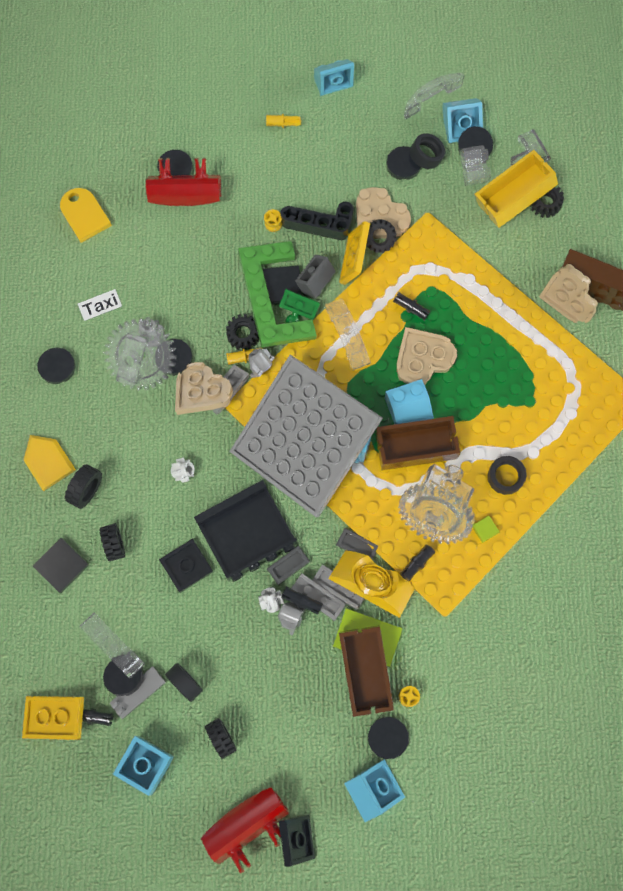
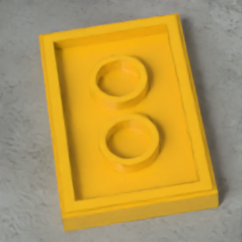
(354, 253)
(53, 717)

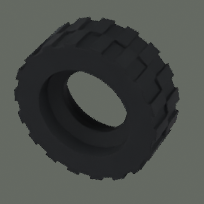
(83, 486)

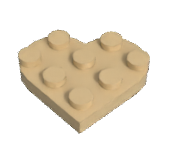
(376, 204)
(569, 295)
(424, 354)
(201, 389)

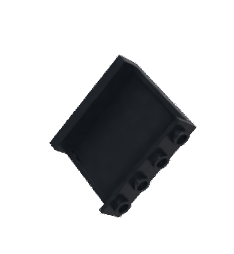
(245, 531)

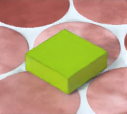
(485, 529)

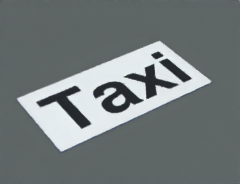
(99, 305)

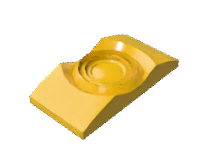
(372, 582)

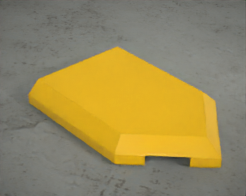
(47, 461)

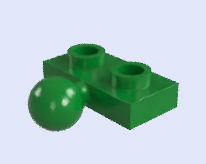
(298, 306)

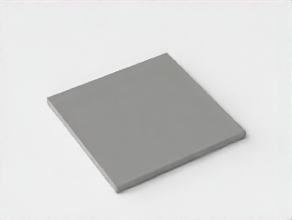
(305, 435)

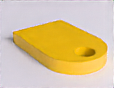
(84, 215)

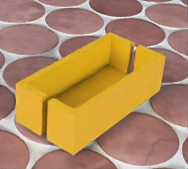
(516, 188)

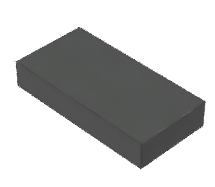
(354, 542)
(288, 565)

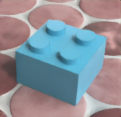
(143, 765)

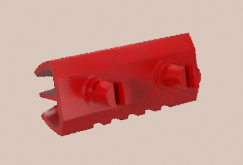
(183, 189)
(243, 825)

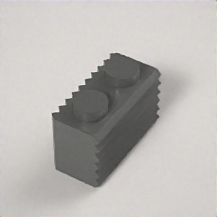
(315, 276)

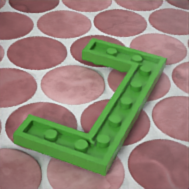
(268, 332)

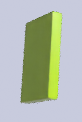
(389, 632)

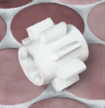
(182, 470)
(270, 600)

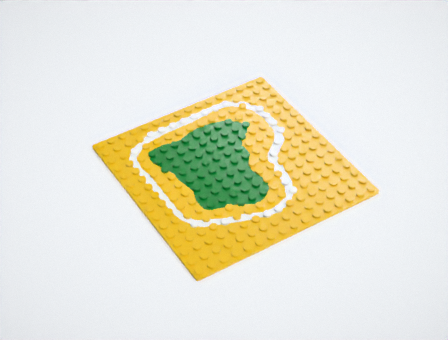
(513, 392)

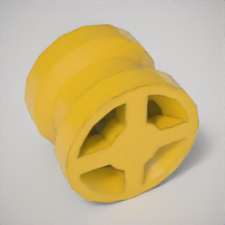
(273, 216)
(409, 696)

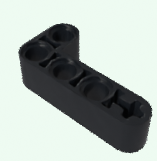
(318, 218)

